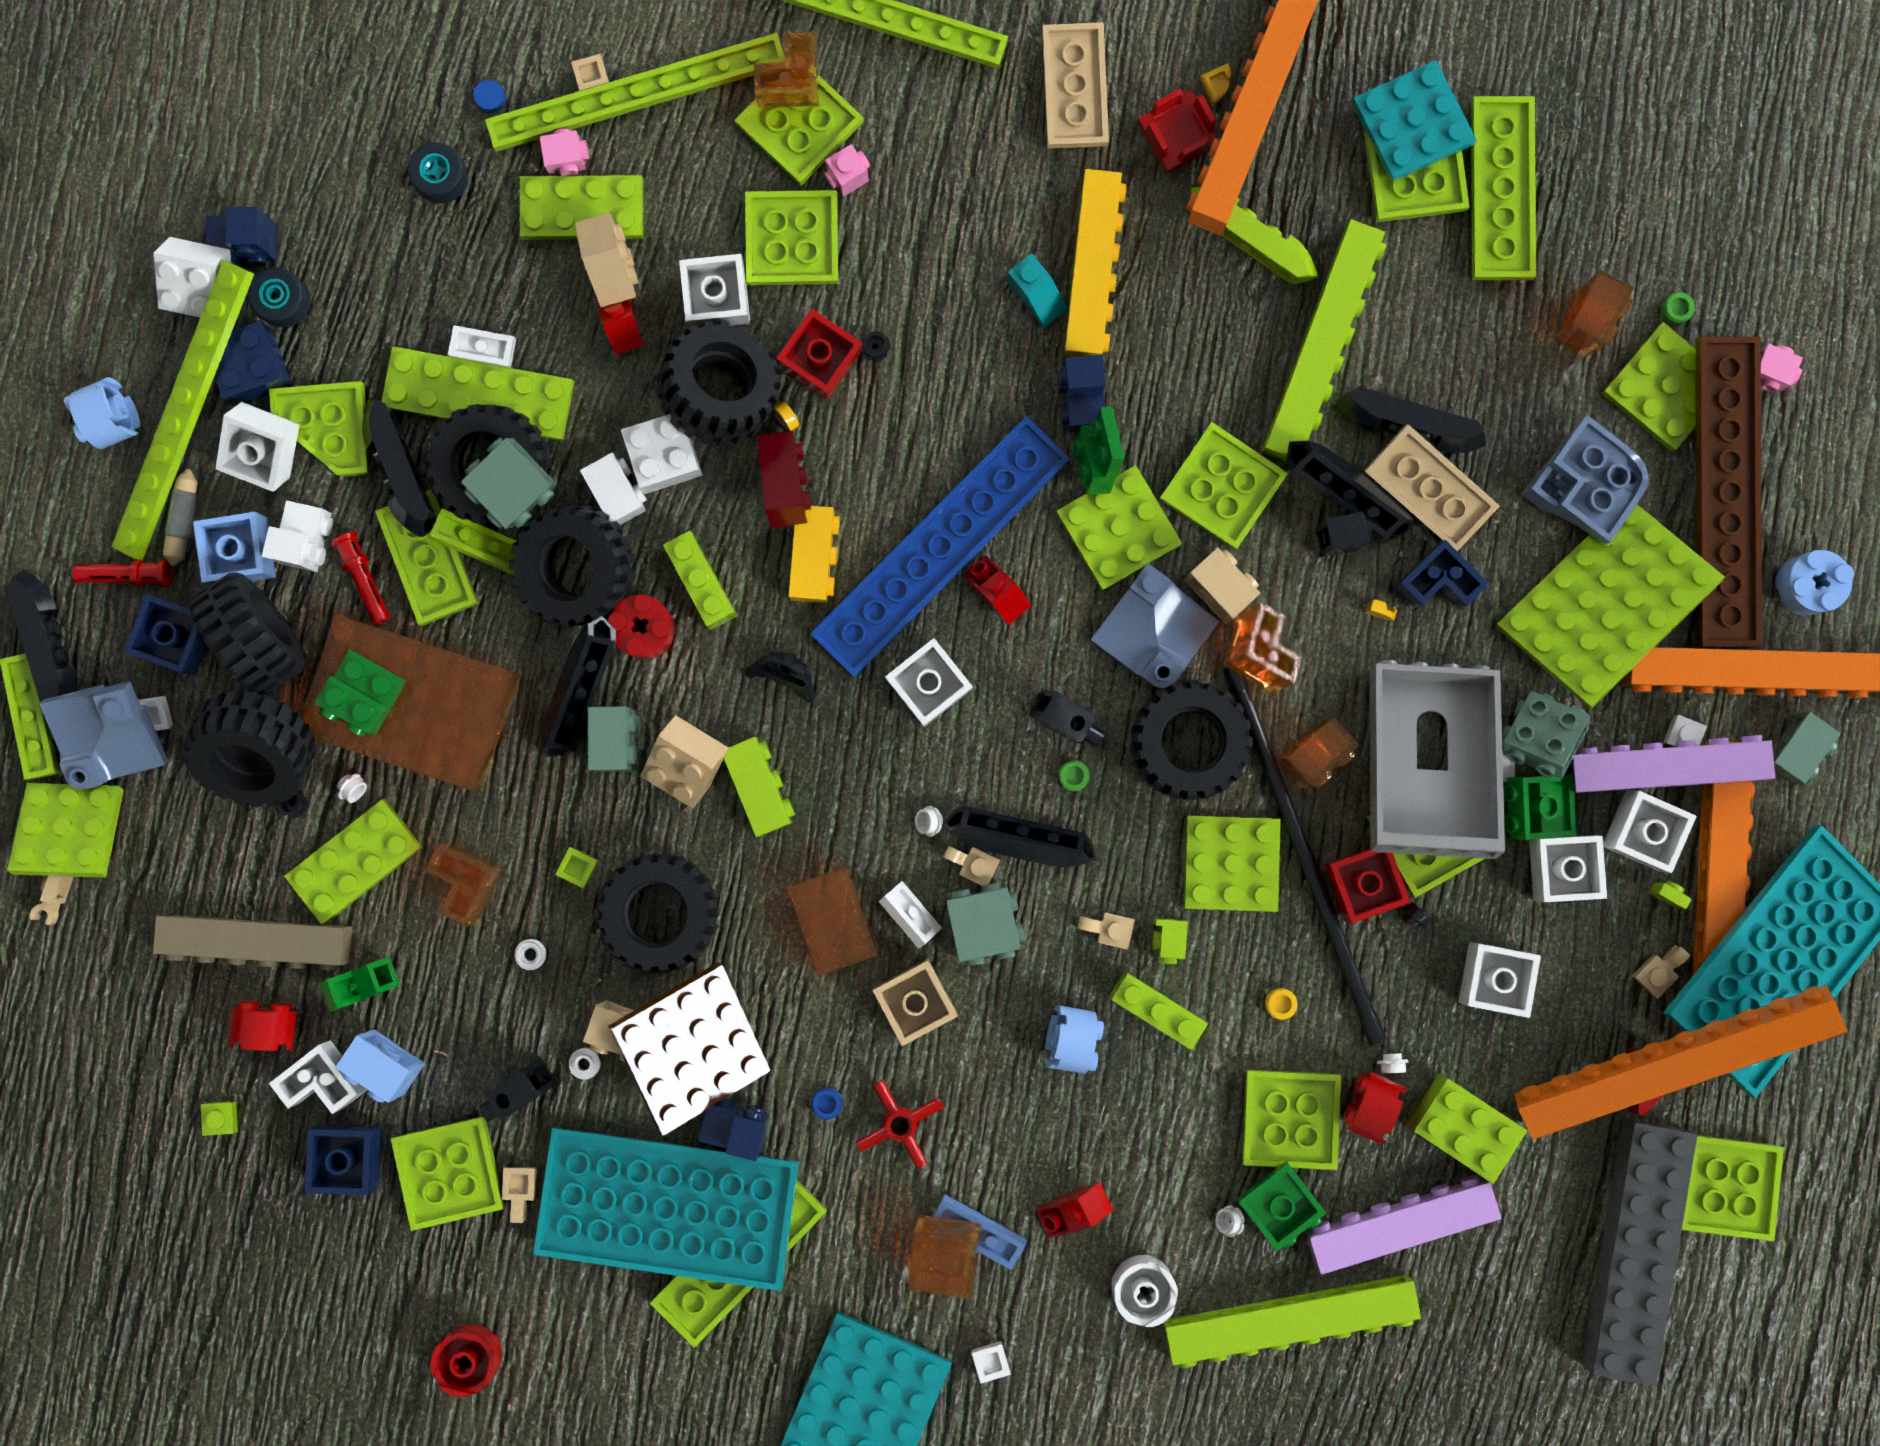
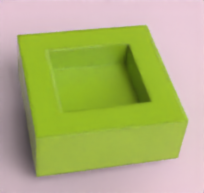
(577, 867)
(1670, 894)
(219, 1118)

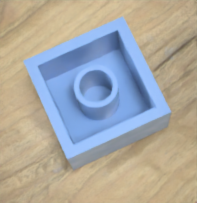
(233, 546)
(379, 1066)

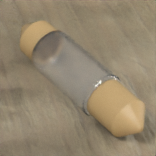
(180, 517)

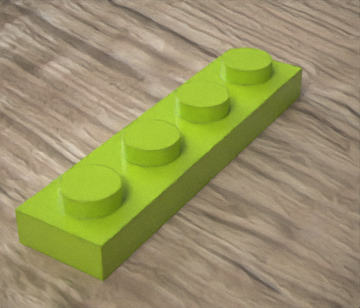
(29, 724)

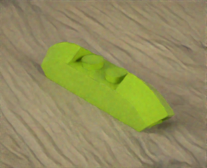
(1266, 245)

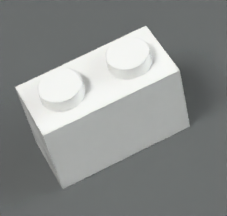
(613, 489)

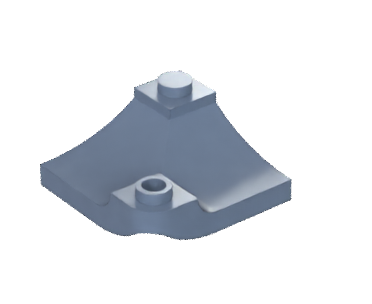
(1590, 481)
(1154, 629)
(102, 734)

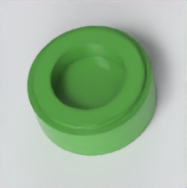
(1677, 308)
(1073, 775)

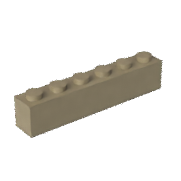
(252, 940)

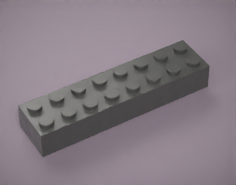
(1639, 1251)

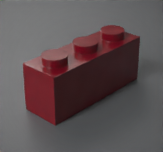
(783, 479)

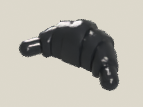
(784, 670)

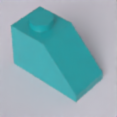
(1037, 290)

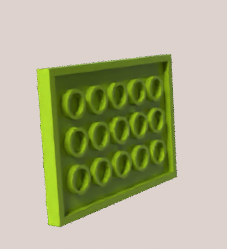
(1609, 605)

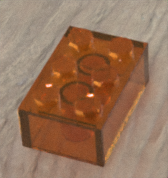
(832, 921)

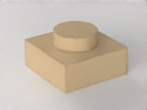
(590, 72)

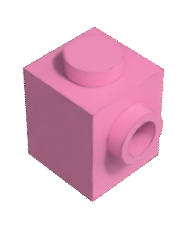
(564, 152)
(847, 170)
(1779, 368)

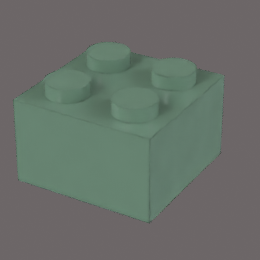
(613, 739)

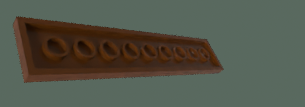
(1729, 487)

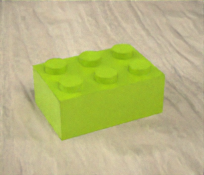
(1466, 1128)

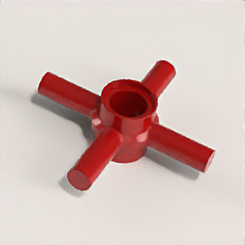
(906, 1136)

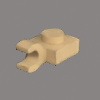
(975, 866)
(54, 893)
(1111, 930)
(1657, 974)
(519, 1186)

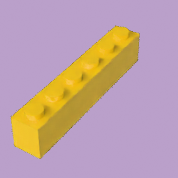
(1093, 263)

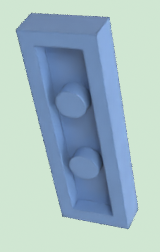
(995, 1240)

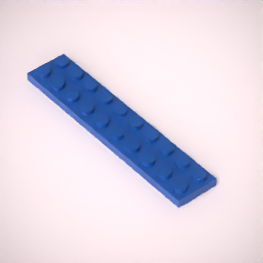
(940, 546)

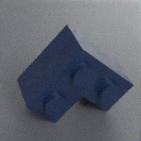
(246, 233)
(1083, 388)
(1442, 571)
(735, 1128)

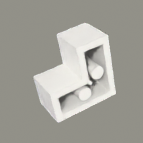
(300, 537)
(317, 1074)

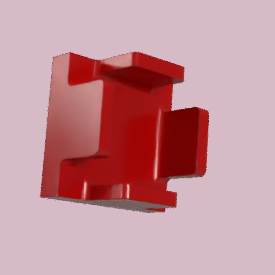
(1179, 129)

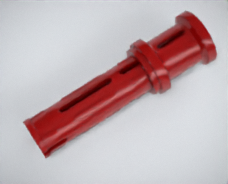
(357, 565)
(136, 573)

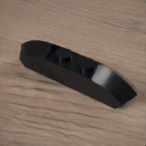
(1447, 430)
(1348, 487)
(409, 498)
(39, 635)
(577, 688)
(1020, 838)

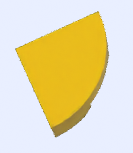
(1216, 83)
(1380, 609)

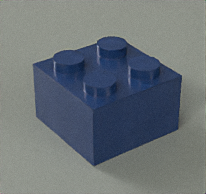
(251, 365)
(166, 636)
(342, 1159)

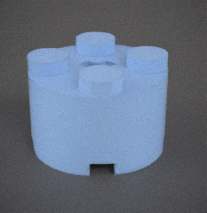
(102, 414)
(1814, 582)
(1073, 1040)

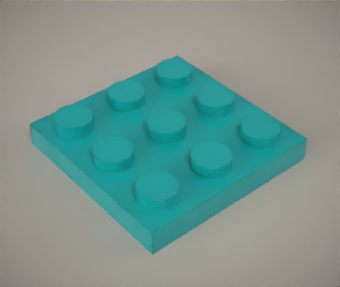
(1413, 121)

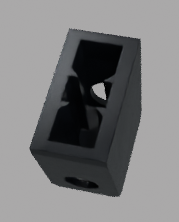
(1057, 712)
(517, 1091)

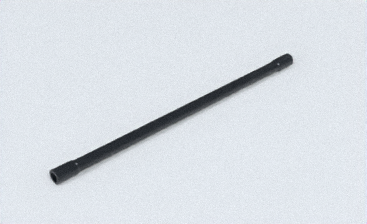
(1367, 1016)

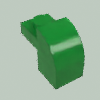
(359, 984)

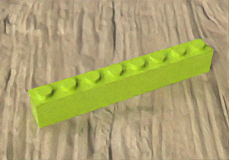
(1325, 338)
(1291, 1320)

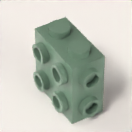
(508, 483)
(1545, 734)
(985, 924)

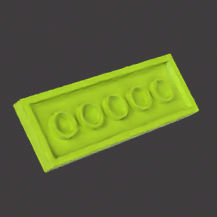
(1503, 188)
(442, 384)
(699, 1304)

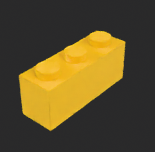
(813, 556)

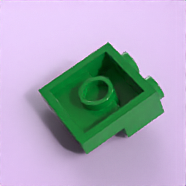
(1099, 453)
(360, 694)
(1540, 807)
(1282, 1207)

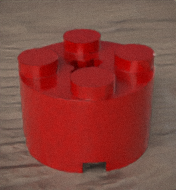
(659, 627)
(262, 1026)
(1374, 1107)
(450, 1366)

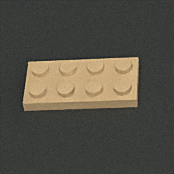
(1075, 85)
(1431, 487)

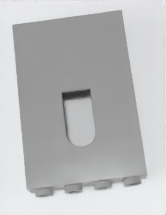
(1436, 810)

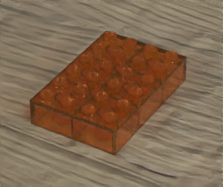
(442, 719)

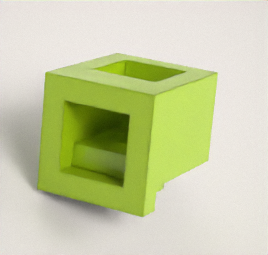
(1170, 940)

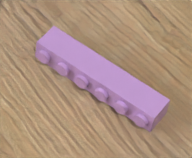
(1673, 766)
(1402, 1224)

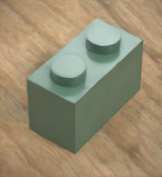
(1803, 748)

